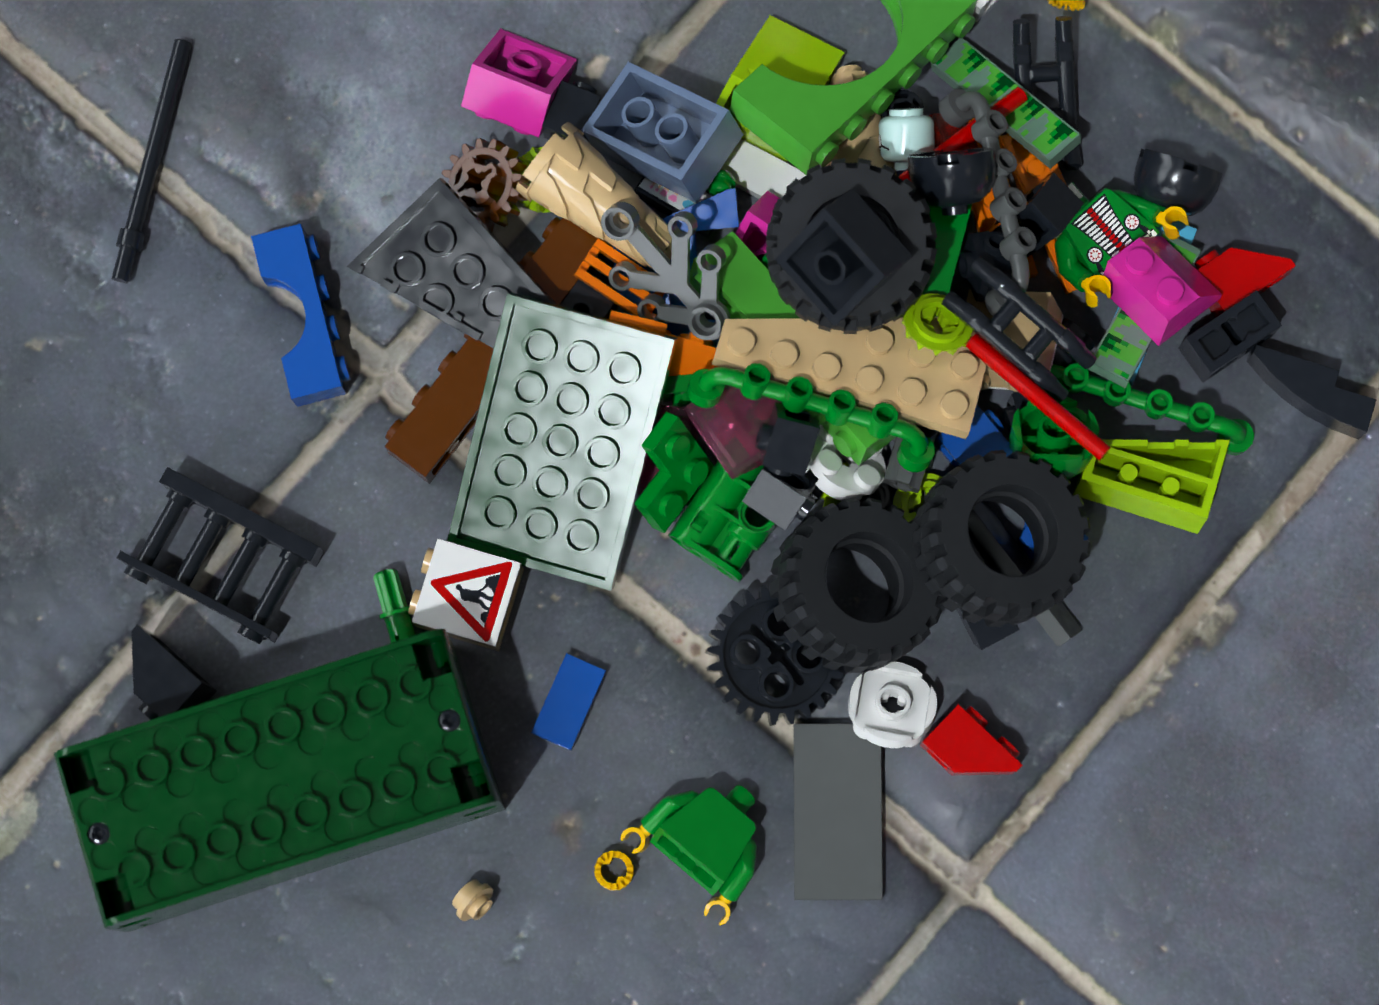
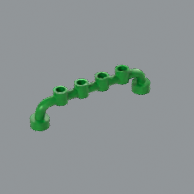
(1158, 405)
(913, 453)

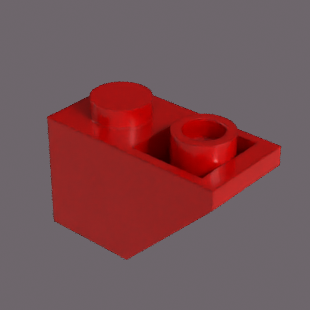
(967, 748)

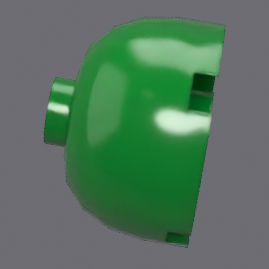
(1044, 439)

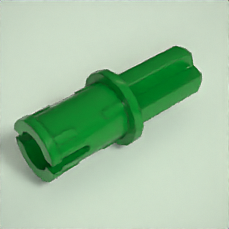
(393, 605)

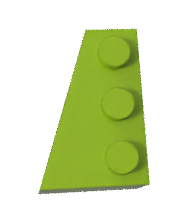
(1157, 479)

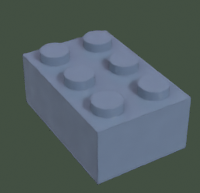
(662, 132)

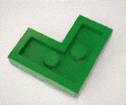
(681, 471)

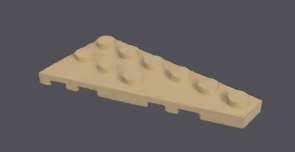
(869, 365)

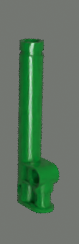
(717, 523)

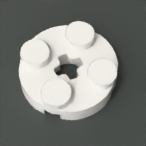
(844, 481)
(886, 728)

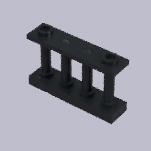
(218, 515)

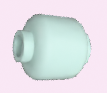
(905, 133)

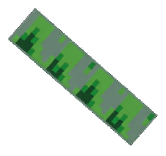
(1030, 124)
(1124, 340)

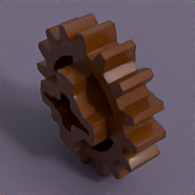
(488, 184)

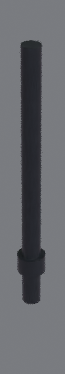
(130, 238)

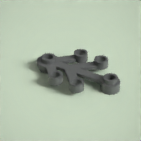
(671, 275)

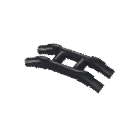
(1061, 71)
(993, 329)

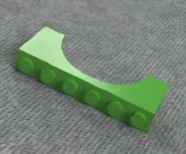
(813, 120)

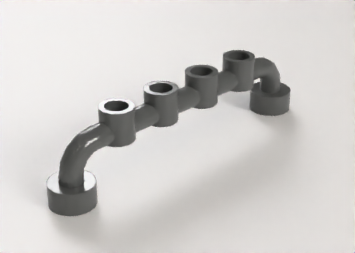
(957, 110)

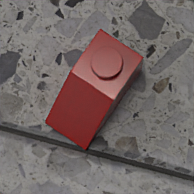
(1241, 273)

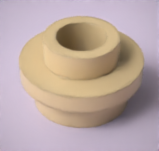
(473, 900)

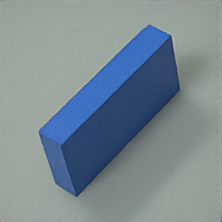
(568, 702)

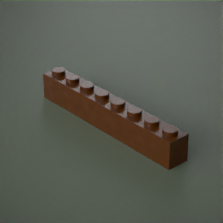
(451, 405)

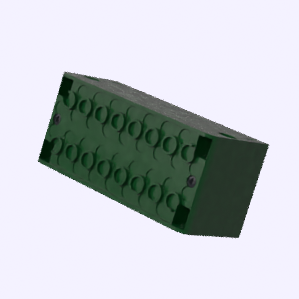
(278, 781)

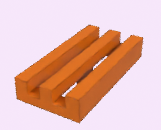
(614, 255)

